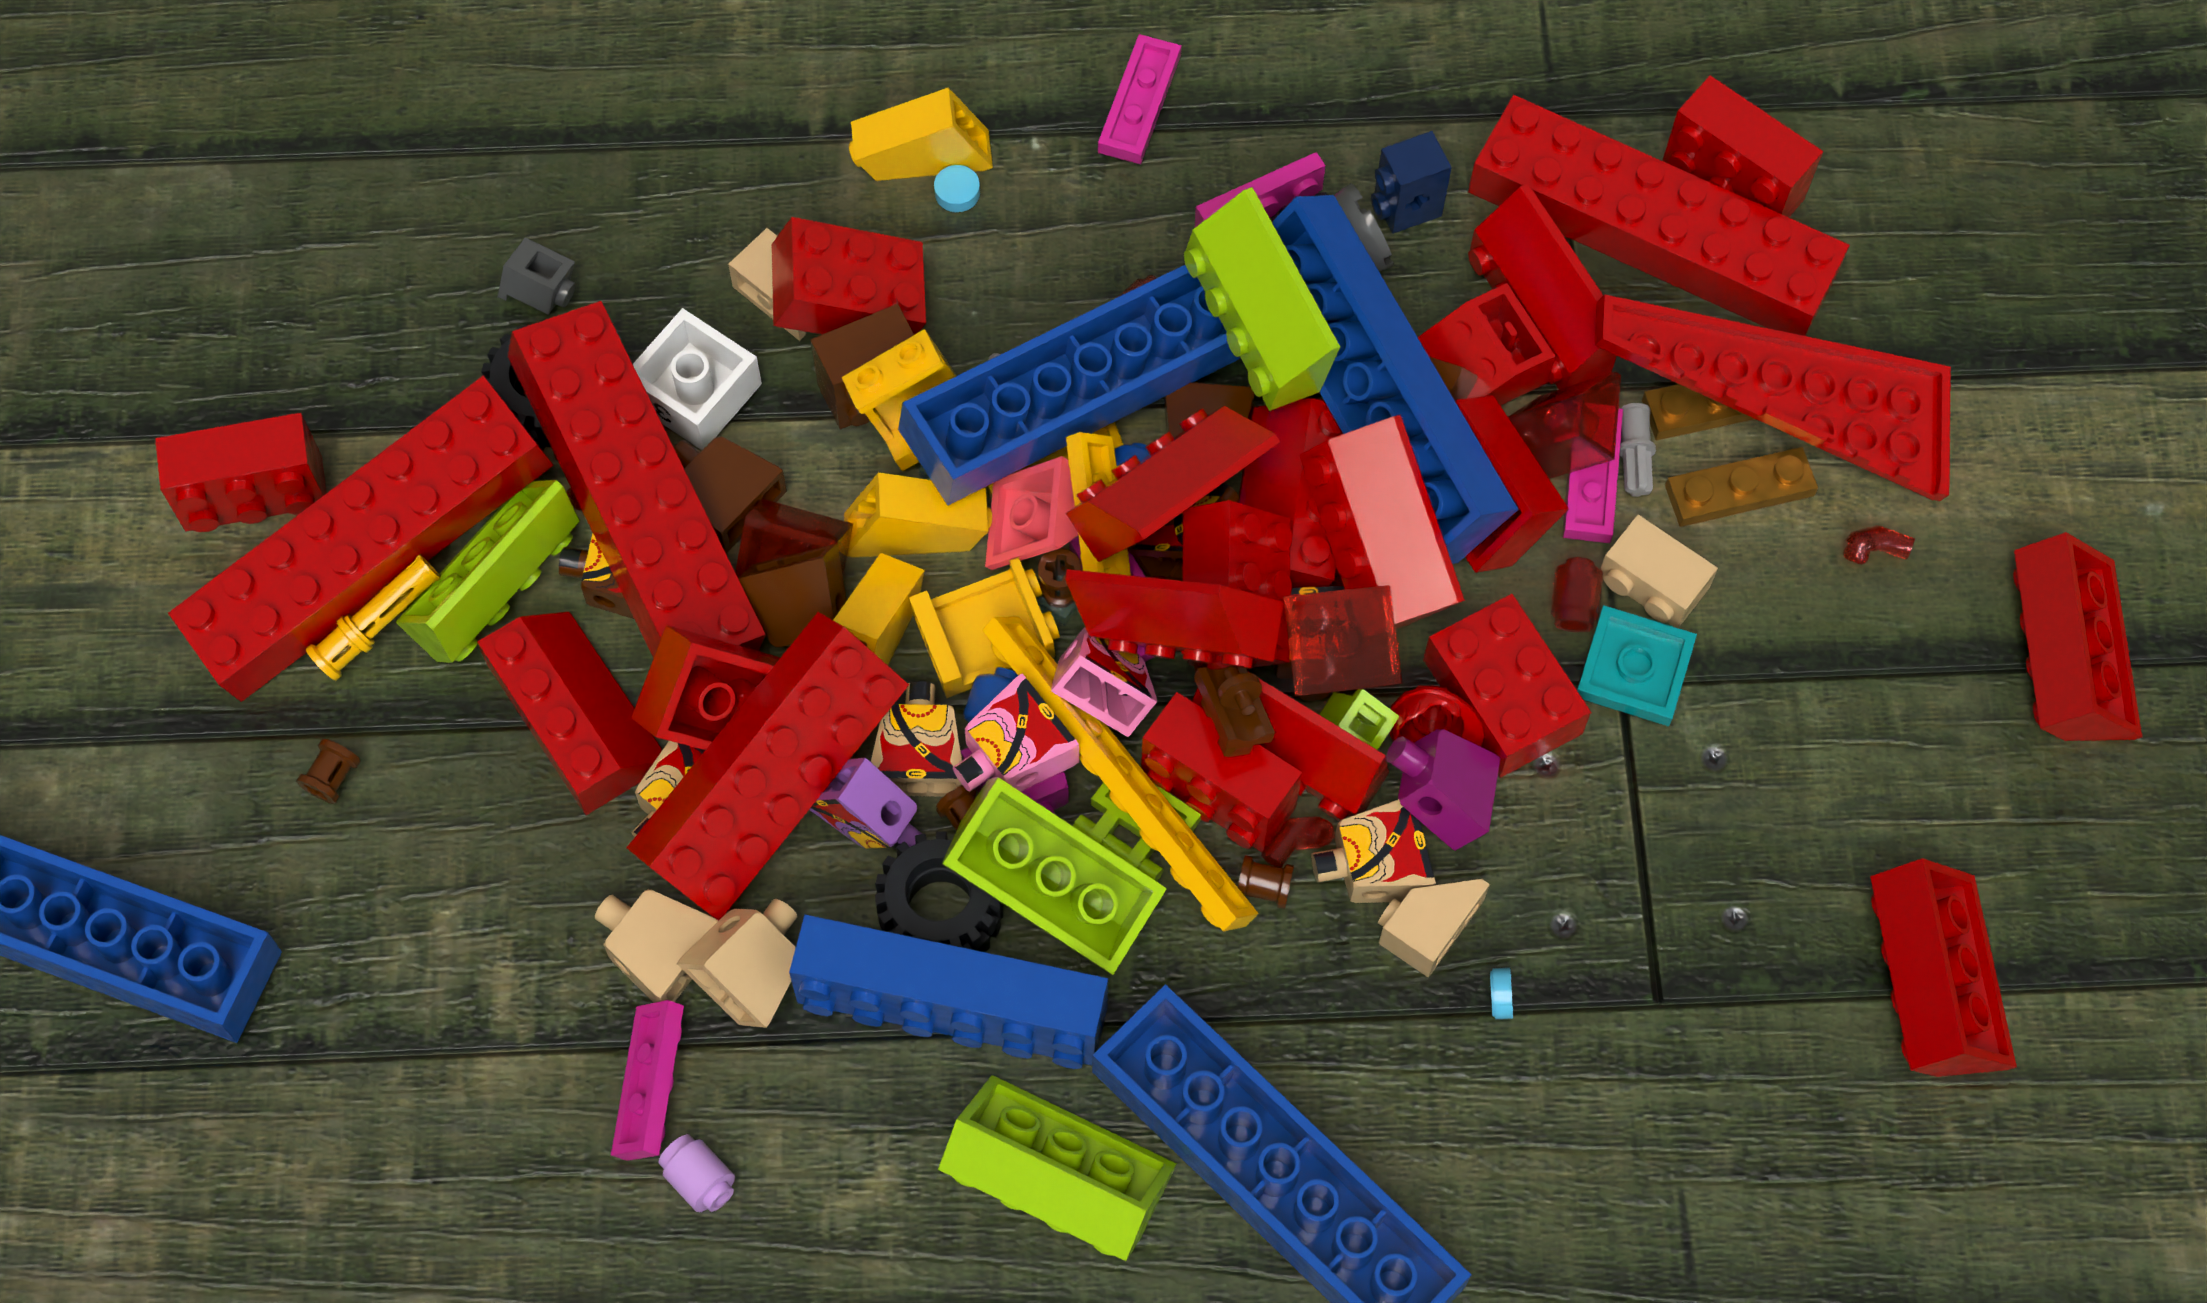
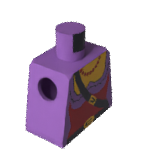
(867, 807)

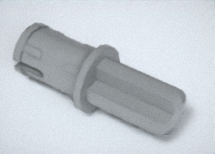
(1637, 449)

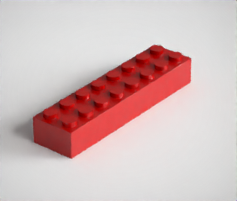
(1661, 218)
(630, 480)
(359, 539)

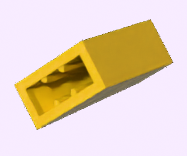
(920, 138)
(912, 518)
(881, 605)

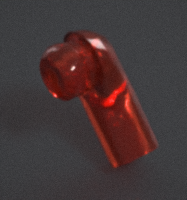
(1877, 538)
(1297, 834)

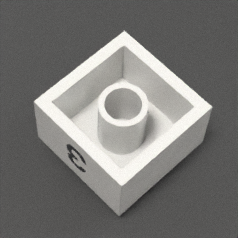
(696, 378)

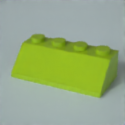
(1261, 301)
(490, 571)
(1052, 874)
(1056, 1167)

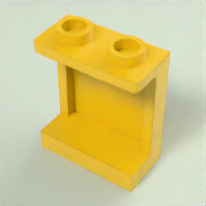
(891, 379)
(955, 621)

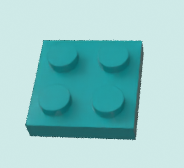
(1636, 665)

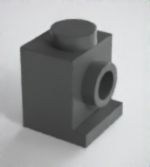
(537, 277)

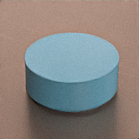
(957, 188)
(1501, 993)

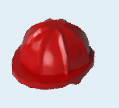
(1432, 709)

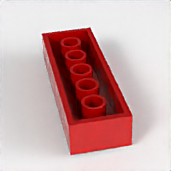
(768, 765)

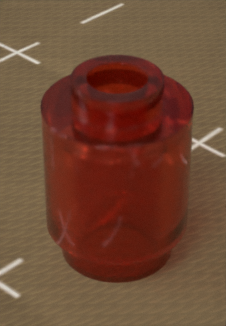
(1576, 595)

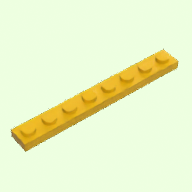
(1128, 783)

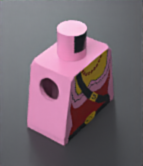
(1099, 682)
(1016, 740)

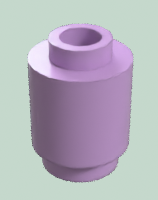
(697, 1174)

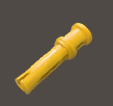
(357, 631)

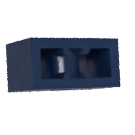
(1411, 182)

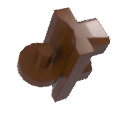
(1235, 708)

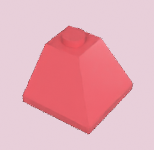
(1030, 513)

